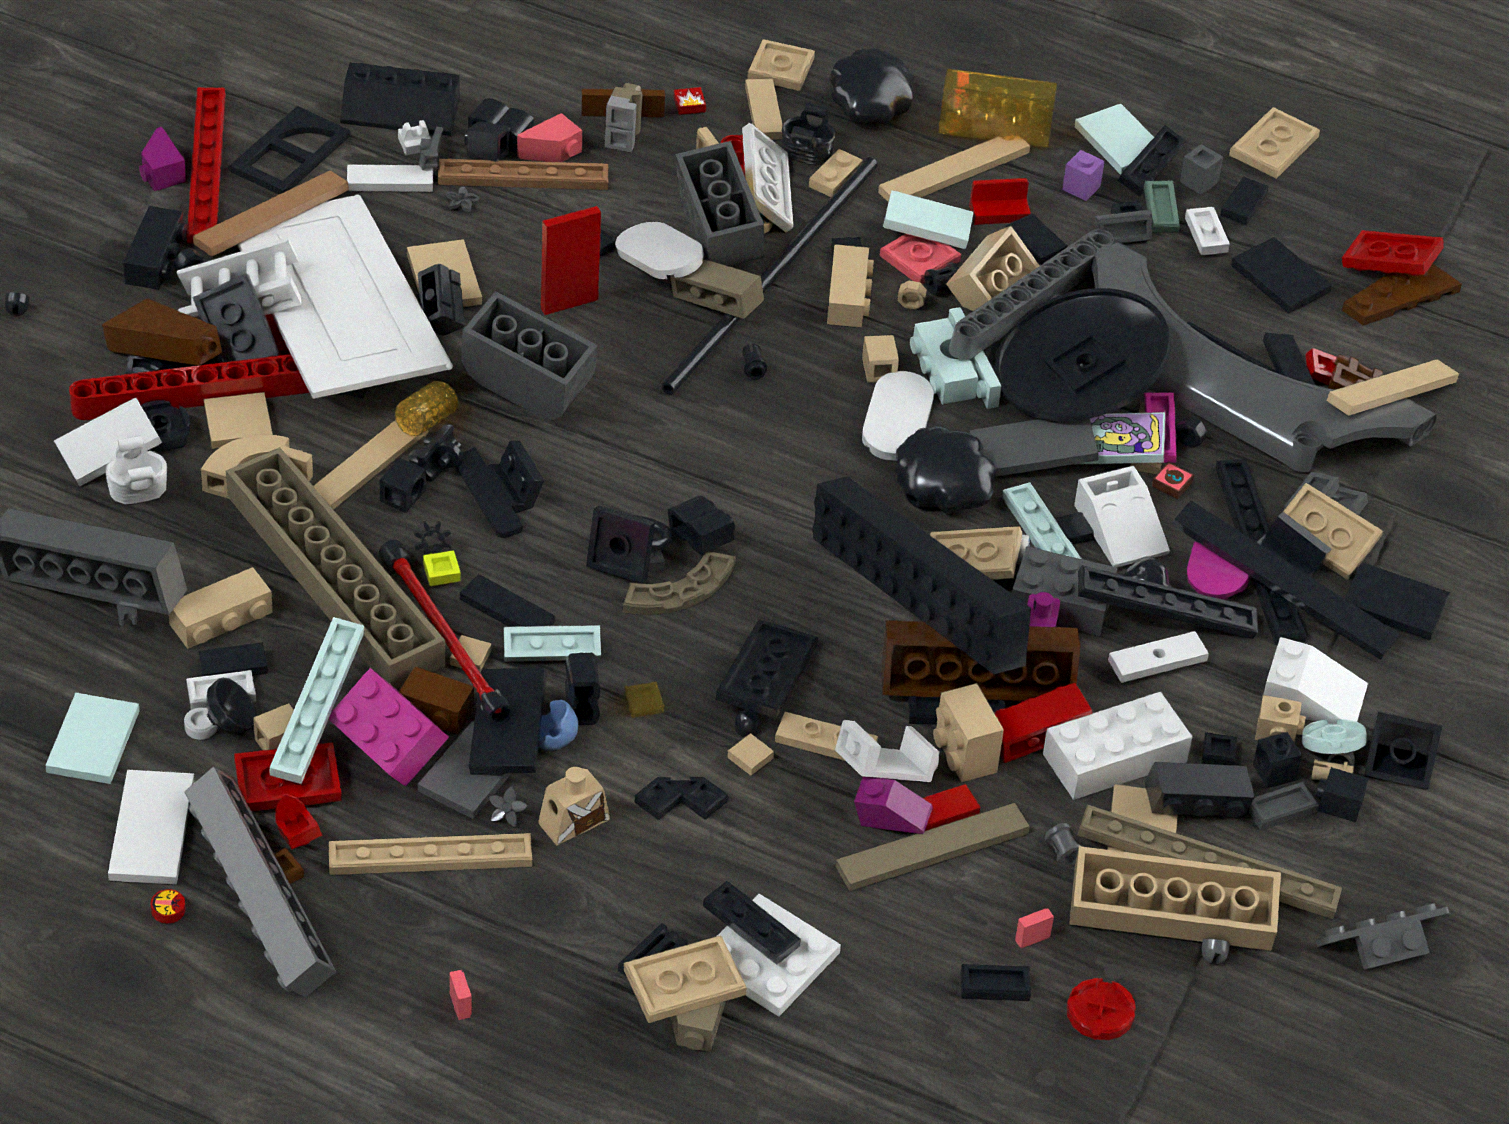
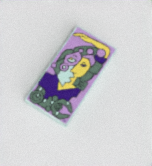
(1129, 438)

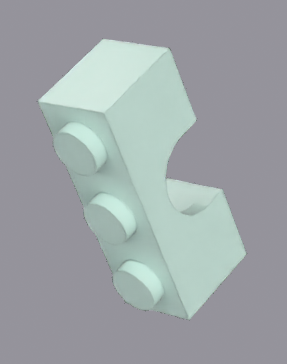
(950, 377)

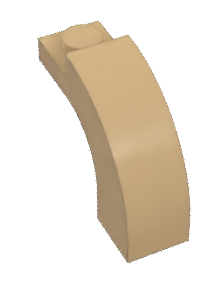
(242, 450)

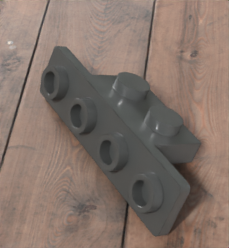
(1387, 941)

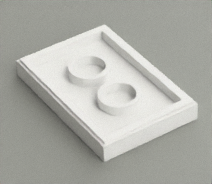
(95, 443)

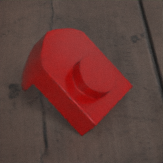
(295, 822)

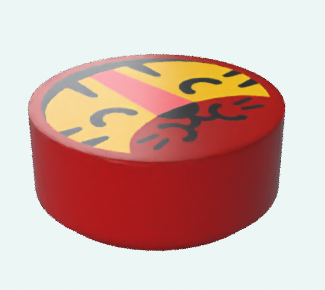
(168, 906)

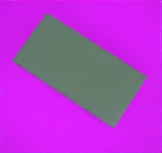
(1162, 204)

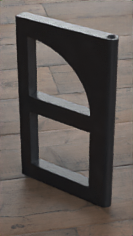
(296, 122)

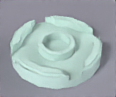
(1334, 738)

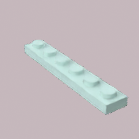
(316, 700)

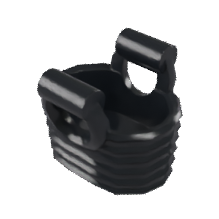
(807, 141)

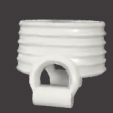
(136, 478)

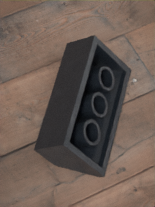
(395, 96)

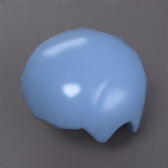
(558, 726)

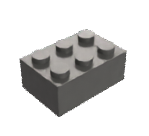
(1059, 577)

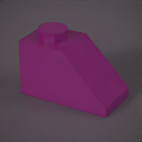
(162, 162)
(891, 806)

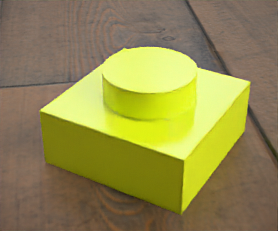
(441, 568)

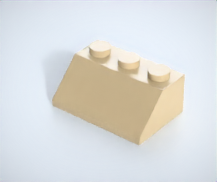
(992, 268)

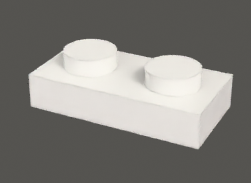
(1207, 230)

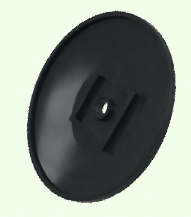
(1107, 327)

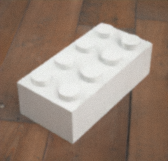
(1116, 745)

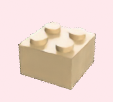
(968, 733)

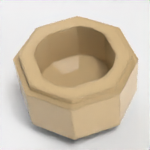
(912, 295)

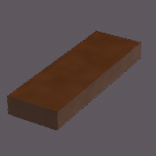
(595, 102)

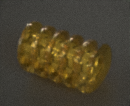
(426, 408)

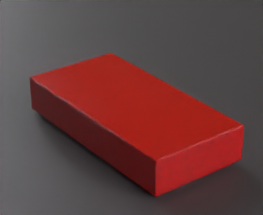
(951, 806)

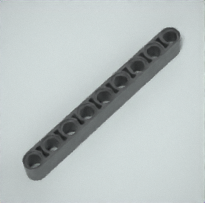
(1004, 310)

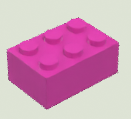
(387, 727)

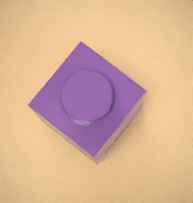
(1083, 175)

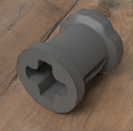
(1064, 844)

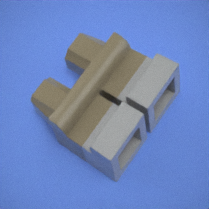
(623, 117)

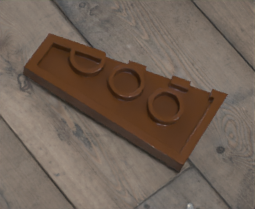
(1399, 292)

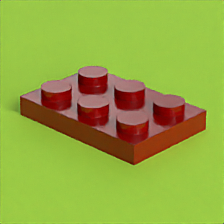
(1392, 252)
(264, 791)

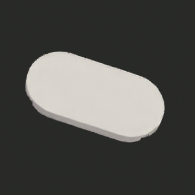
(659, 250)
(896, 411)

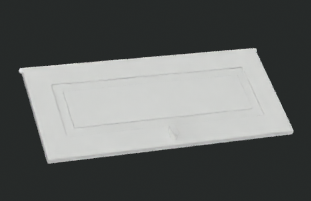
(356, 307)

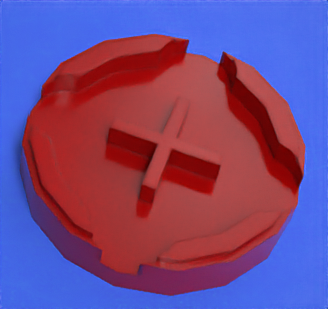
(1101, 1009)

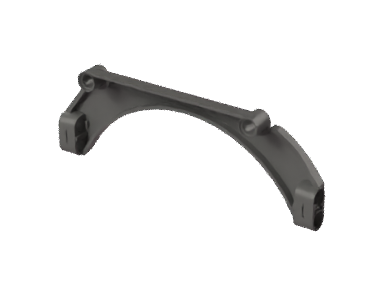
(1246, 400)

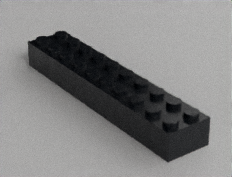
(922, 575)

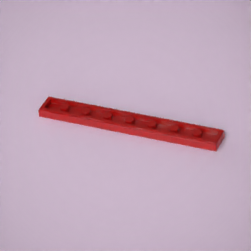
(206, 161)

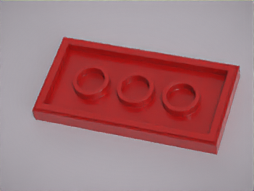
(570, 260)

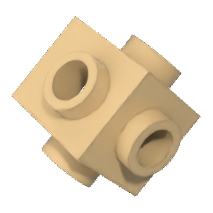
(1279, 716)

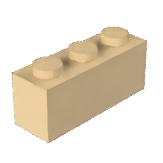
(850, 286)
(221, 607)

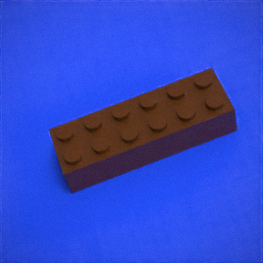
(927, 664)

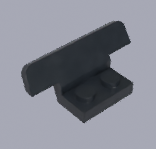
(503, 487)

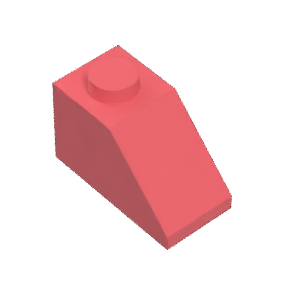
(550, 140)

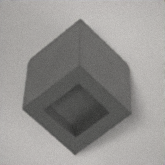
(1201, 169)

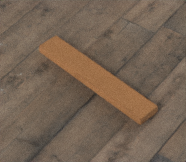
(523, 174)
(270, 213)

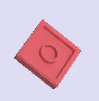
(916, 255)

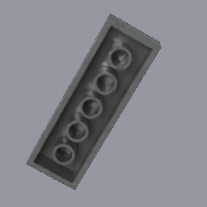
(90, 561)

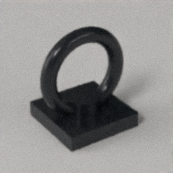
(624, 543)

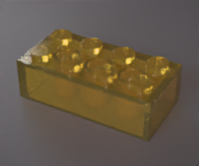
(997, 106)

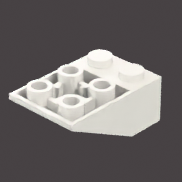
(1121, 516)

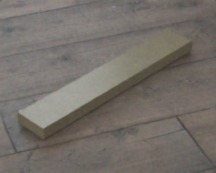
(932, 846)

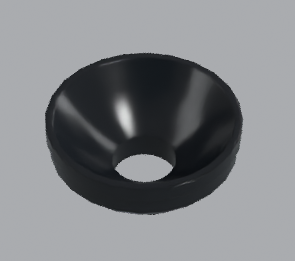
(230, 706)

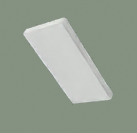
(768, 176)
(151, 827)

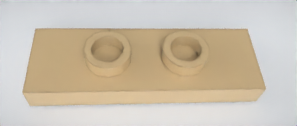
(809, 735)

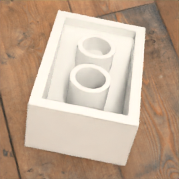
(1317, 681)

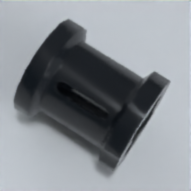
(937, 279)

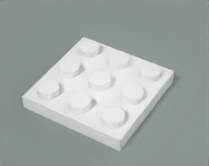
(780, 984)

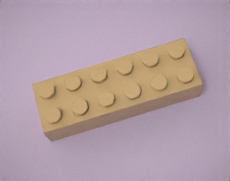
(1175, 898)

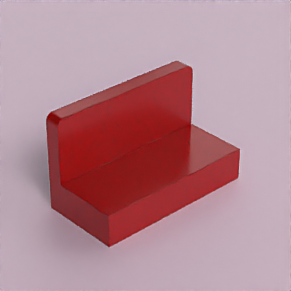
(999, 200)

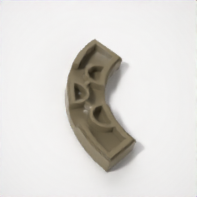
(670, 597)

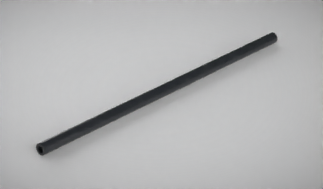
(774, 270)

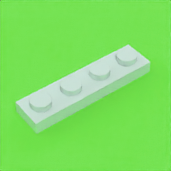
(988, 383)

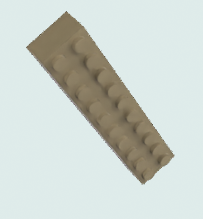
(334, 566)

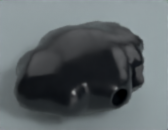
(872, 86)
(944, 470)

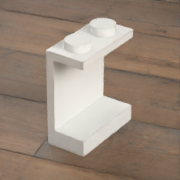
(913, 761)

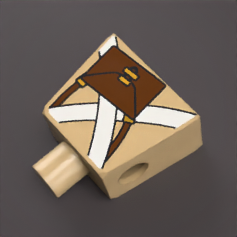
(573, 805)

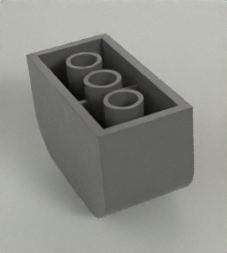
(719, 205)
(526, 357)

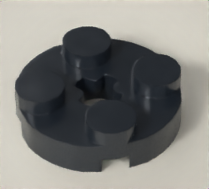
(174, 424)

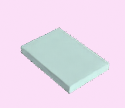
(1114, 135)
(928, 219)
(92, 738)

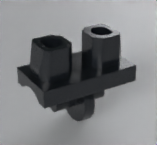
(439, 451)

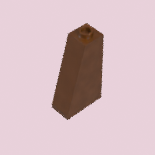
(162, 334)

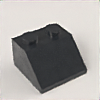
(1402, 749)

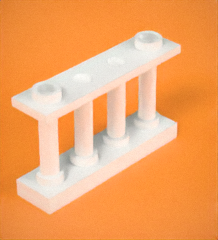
(272, 295)

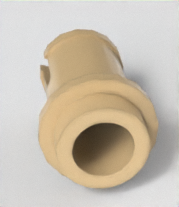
(1321, 769)

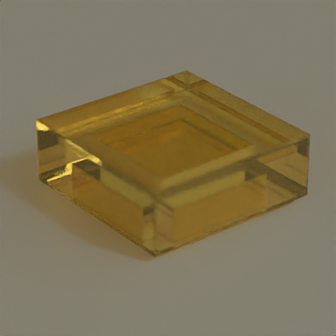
(644, 699)

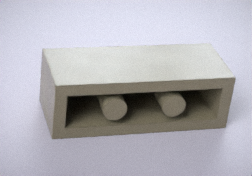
(720, 289)

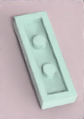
(550, 642)

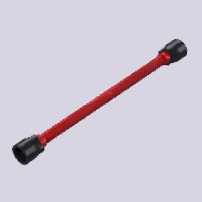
(493, 702)

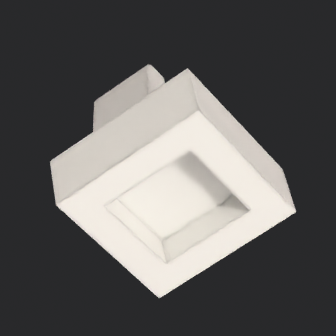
(411, 137)

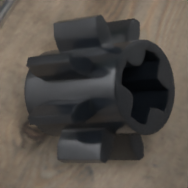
(428, 531)

